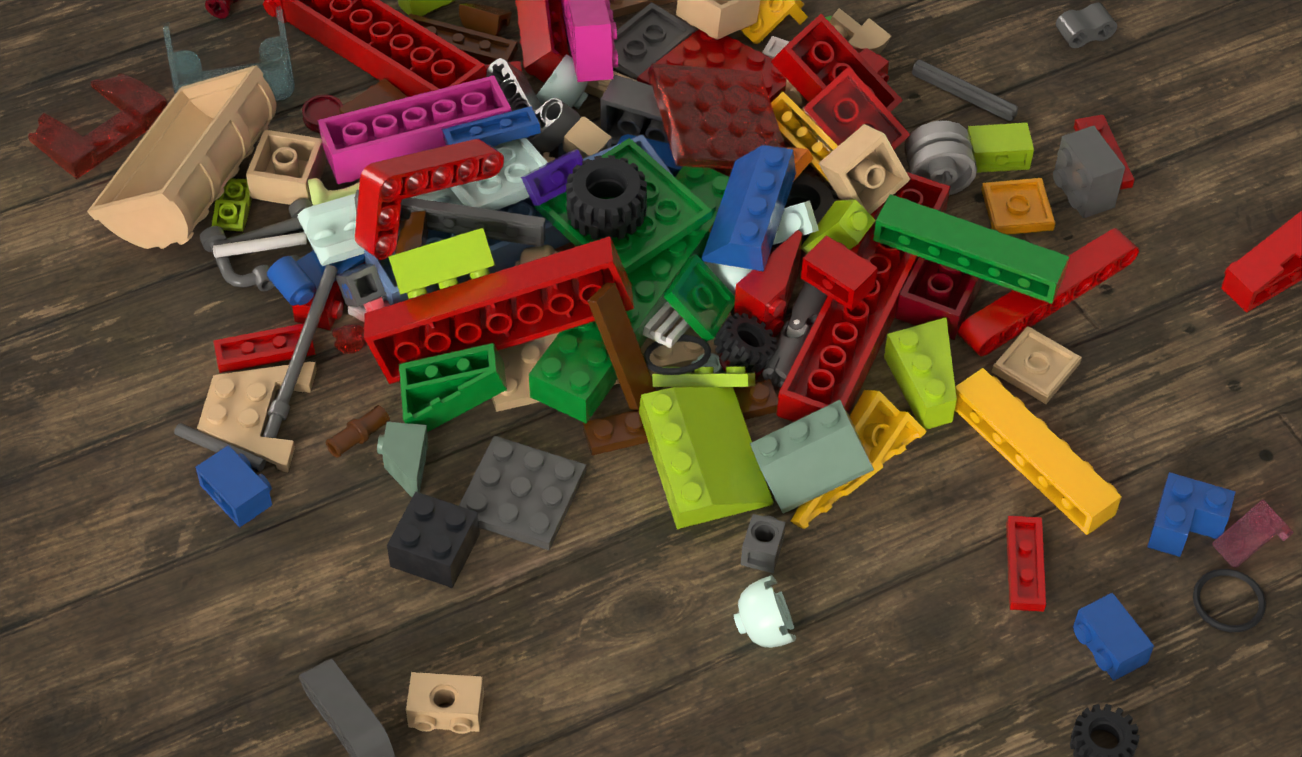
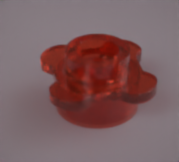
(349, 338)

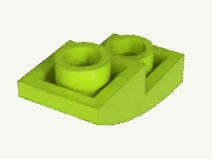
(233, 206)

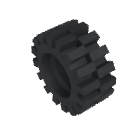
(745, 342)
(1107, 721)

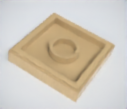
(1036, 364)

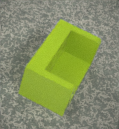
(1001, 147)

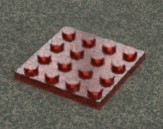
(713, 113)

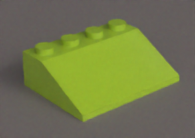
(703, 453)

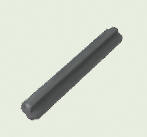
(965, 90)

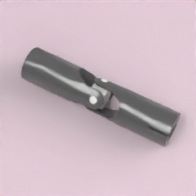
(797, 329)

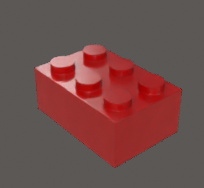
(849, 105)

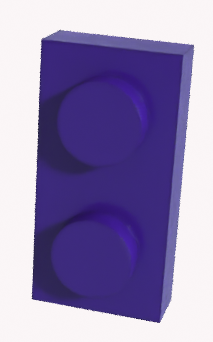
(551, 178)

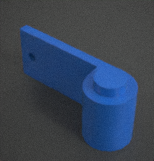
(301, 278)

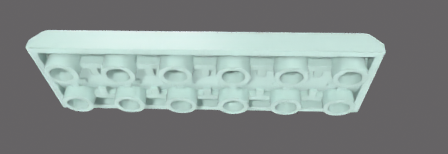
(333, 224)

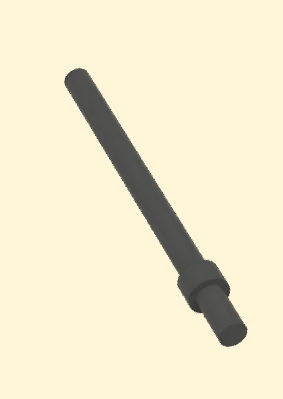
(279, 408)

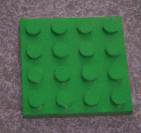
(669, 216)

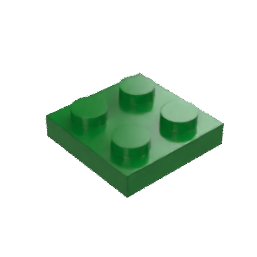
(700, 298)

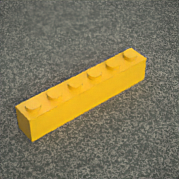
(1036, 451)

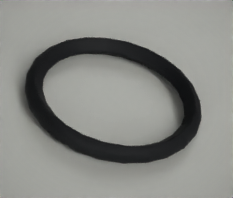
(681, 370)
(1224, 627)

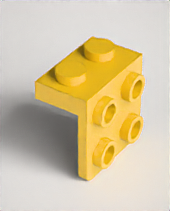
(771, 14)

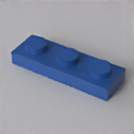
(495, 129)

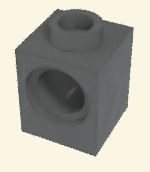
(763, 554)

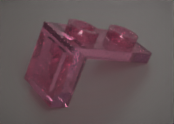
(1251, 534)

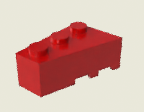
(1267, 268)

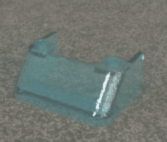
(274, 64)

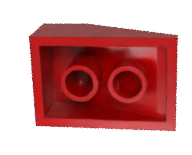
(769, 291)

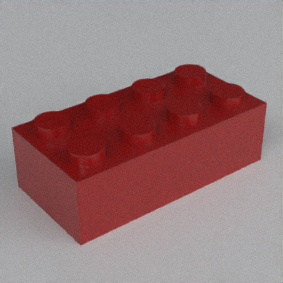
(821, 56)

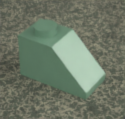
(404, 453)

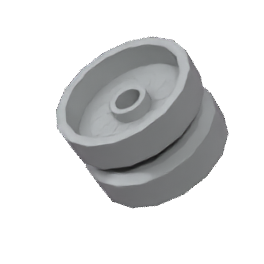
(942, 154)

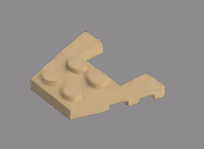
(239, 410)

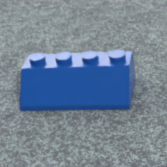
(751, 208)

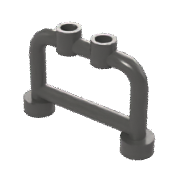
(216, 236)

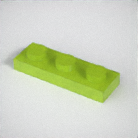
(705, 377)

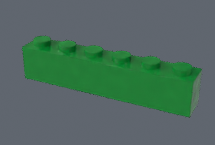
(971, 248)

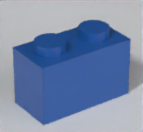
(235, 485)
(1112, 636)

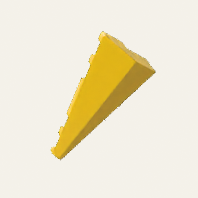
(883, 434)

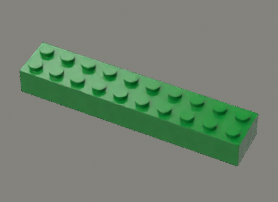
(576, 366)

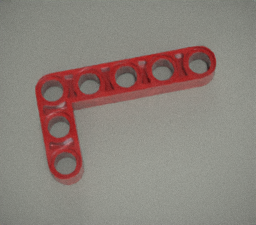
(394, 179)

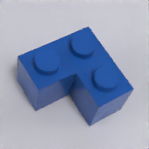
(1189, 507)

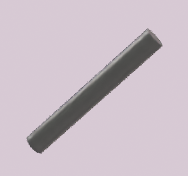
(215, 444)

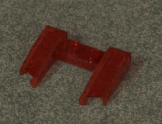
(79, 154)

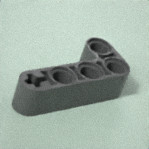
(554, 115)
(345, 711)

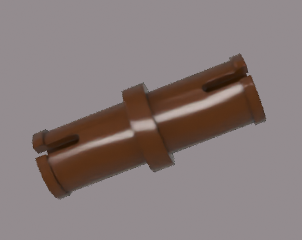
(357, 431)

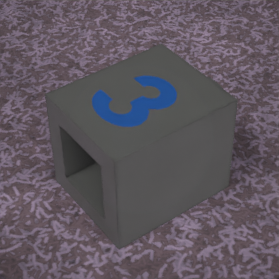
(360, 285)

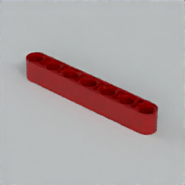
(1015, 311)

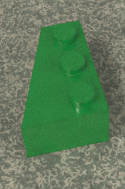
(450, 384)

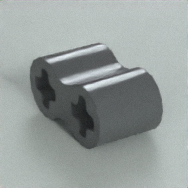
(1086, 25)

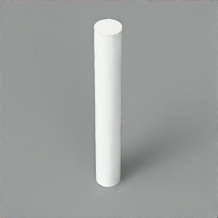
(259, 244)

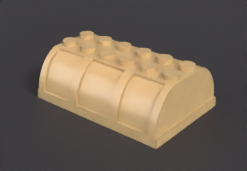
(186, 159)

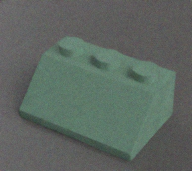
(811, 456)

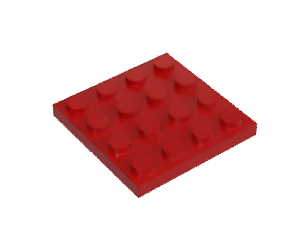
(724, 53)

